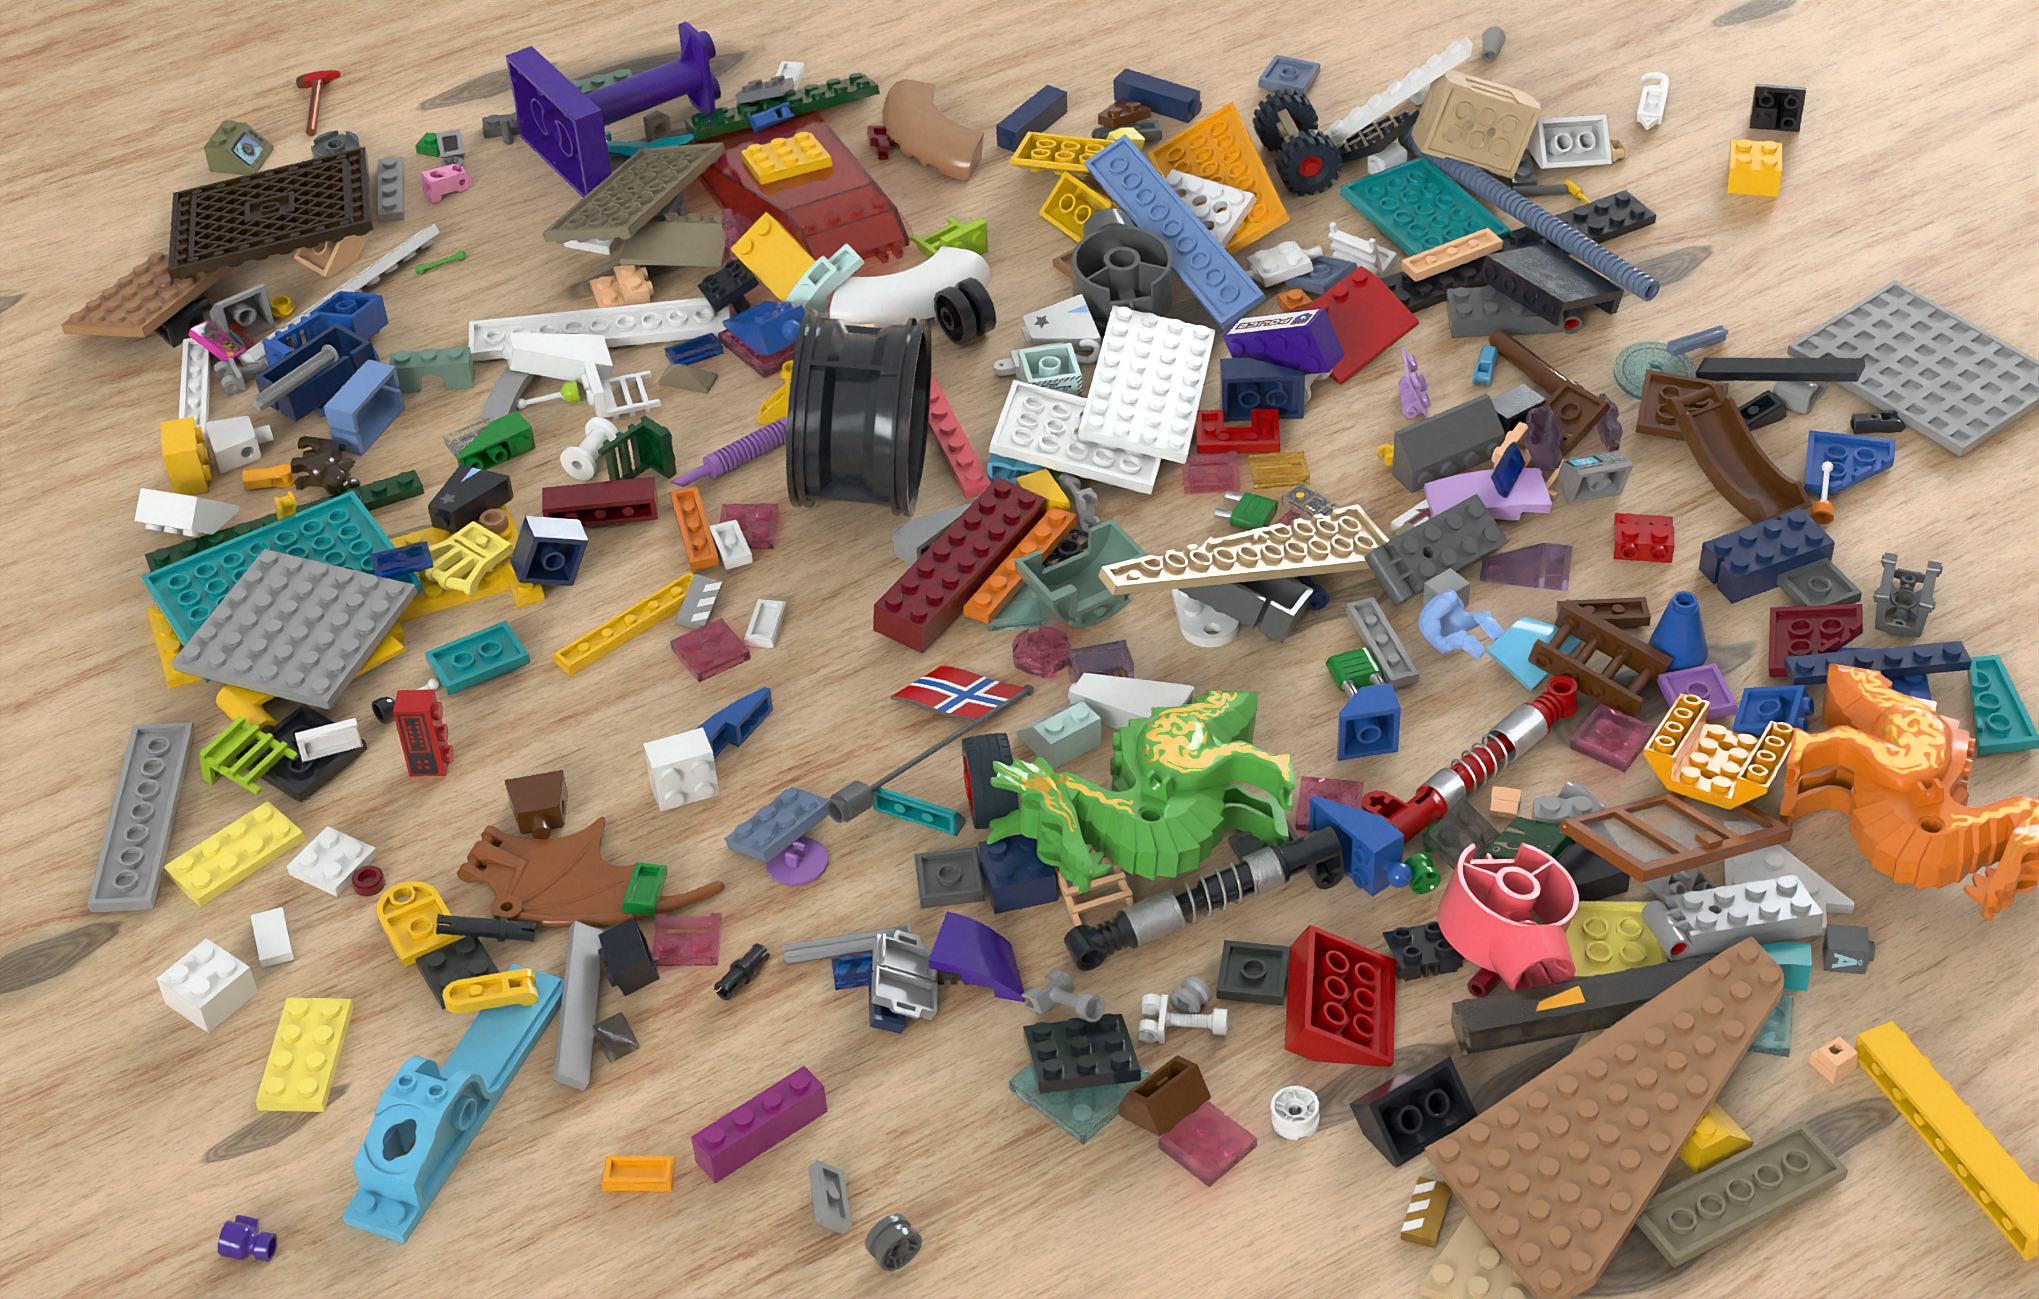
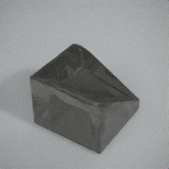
(615, 1037)

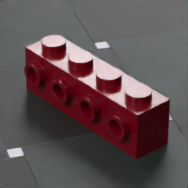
(603, 501)

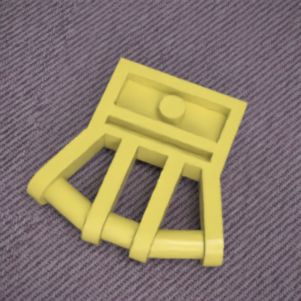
(478, 548)

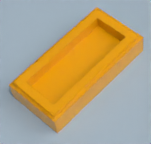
(638, 1173)

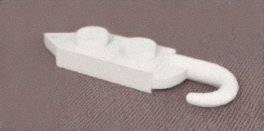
(1653, 100)

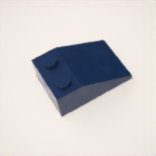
(1259, 385)

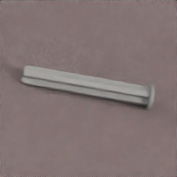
(295, 378)
(836, 945)

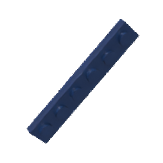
(1889, 661)

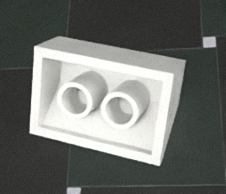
(1571, 142)
(182, 512)

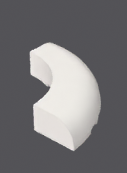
(906, 294)

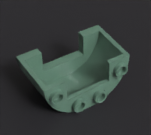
(1073, 585)

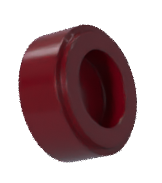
(368, 881)

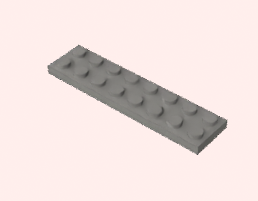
(142, 818)

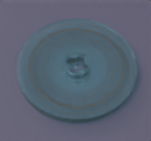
(1634, 360)

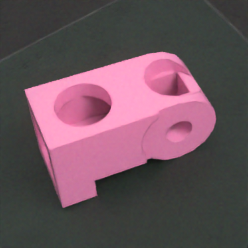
(444, 181)

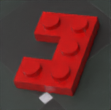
(1259, 438)

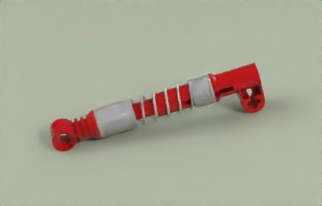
(1505, 742)

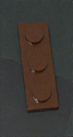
(1617, 611)

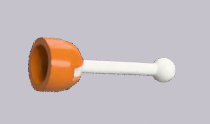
(1823, 510)

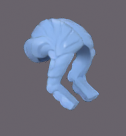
(1447, 624)

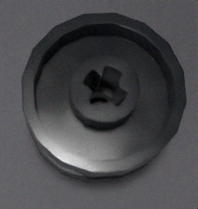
(965, 311)

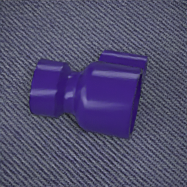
(240, 1240)

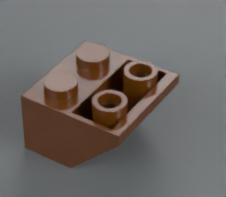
(1165, 1096)

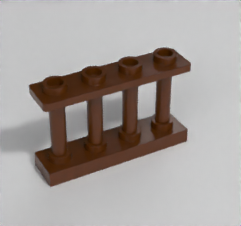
(1610, 640)

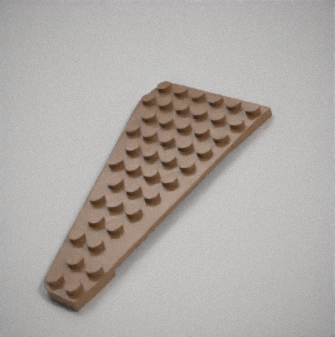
(1588, 1141)

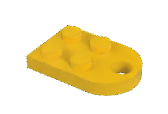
(412, 923)

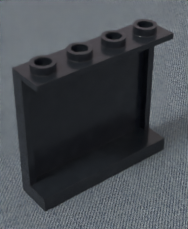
(1549, 281)

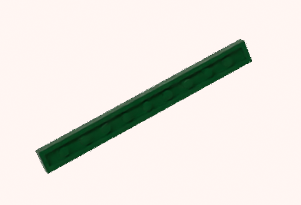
(373, 496)

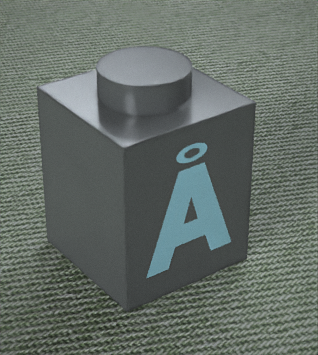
(1847, 949)

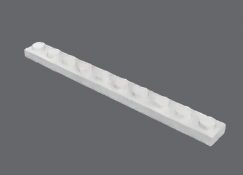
(368, 276)

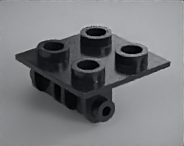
(1422, 947)

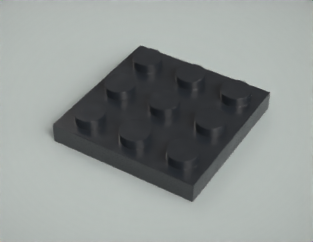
(1377, 135)
(298, 777)
(1081, 1053)

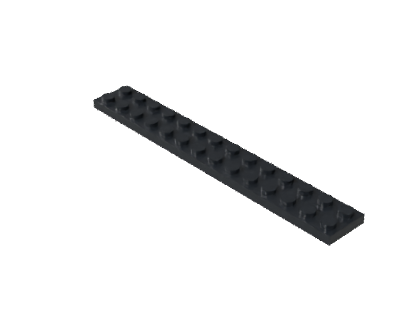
(1597, 220)

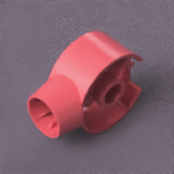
(1491, 919)

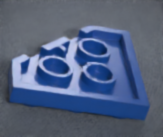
(1852, 459)

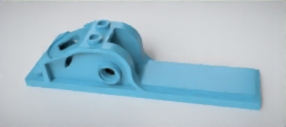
(442, 1113)

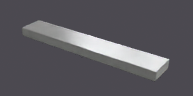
(578, 1007)

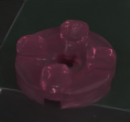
(1041, 663)

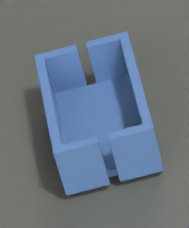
(365, 406)

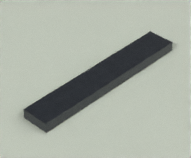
(1781, 369)

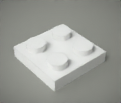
(331, 861)

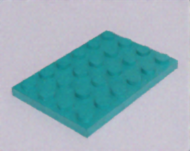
(1419, 206)

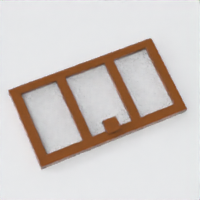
(1673, 834)

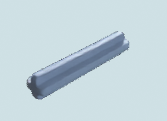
(1696, 340)

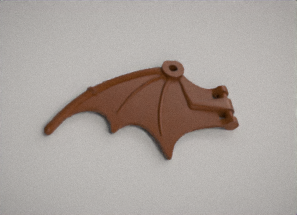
(560, 879)

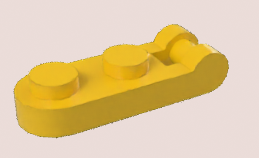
(491, 991)

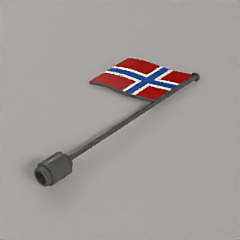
(949, 693)

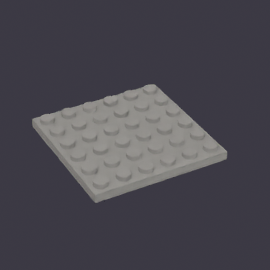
(295, 628)

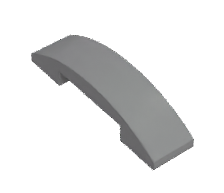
(506, 393)

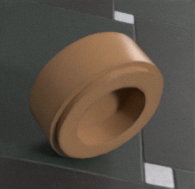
(494, 520)

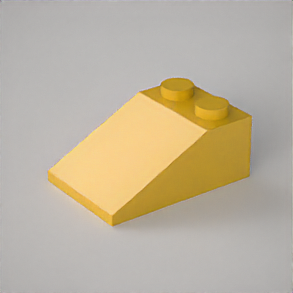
(773, 255)

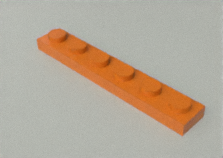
(1005, 581)

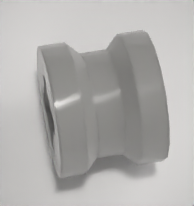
(1191, 996)

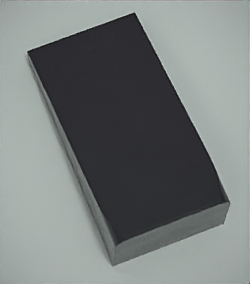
(1763, 411)

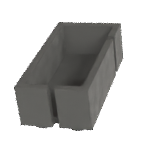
(1268, 604)

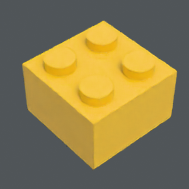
(1754, 167)
(185, 456)

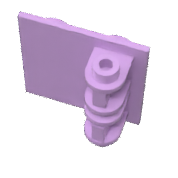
(1412, 389)

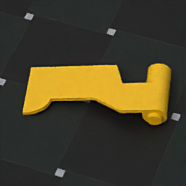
(248, 703)

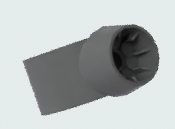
(1128, 266)

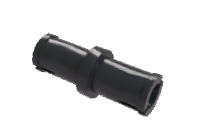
(741, 971)

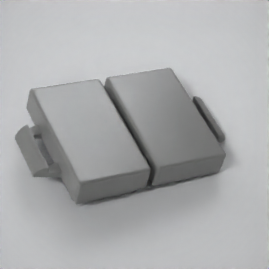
(903, 976)

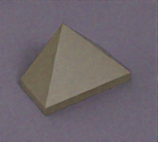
(688, 378)

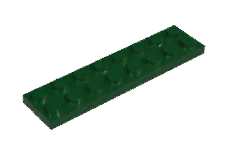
(802, 101)

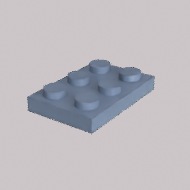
(778, 824)

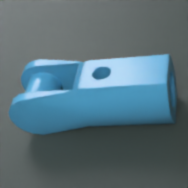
(1485, 365)

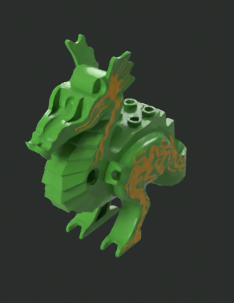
(1164, 794)

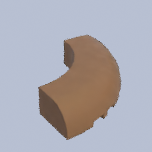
(927, 133)

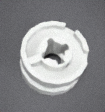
(1295, 1112)

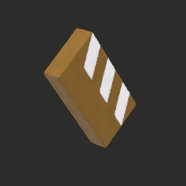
(1426, 1212)

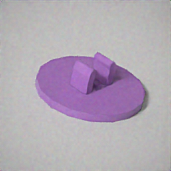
(799, 863)

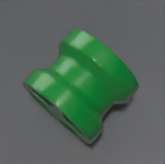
(1424, 876)

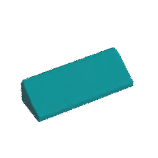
(918, 811)

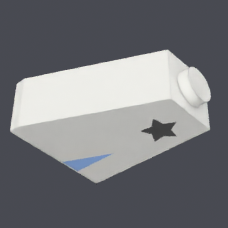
(1062, 321)

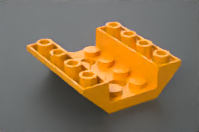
(1712, 761)

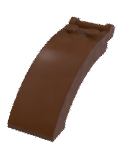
(1734, 458)

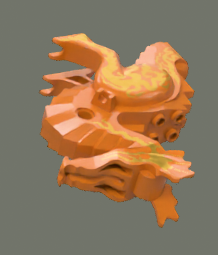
(1909, 792)

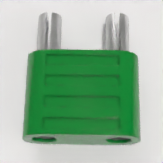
(1250, 512)
(1354, 670)

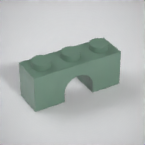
(450, 364)

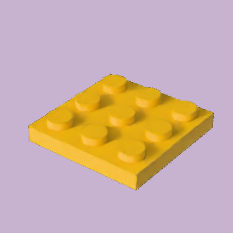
(786, 157)

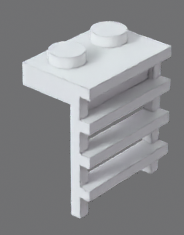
(1363, 252)
(601, 396)

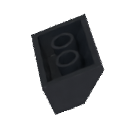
(1414, 1109)

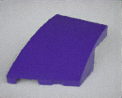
(978, 955)

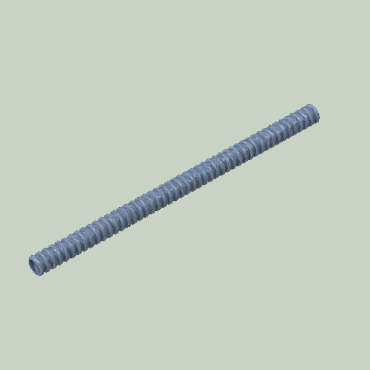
(1542, 222)

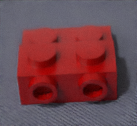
(1643, 537)

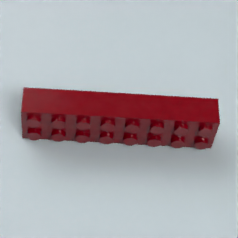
(957, 565)

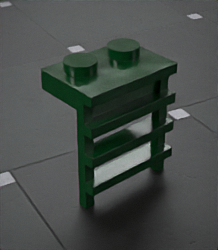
(650, 449)

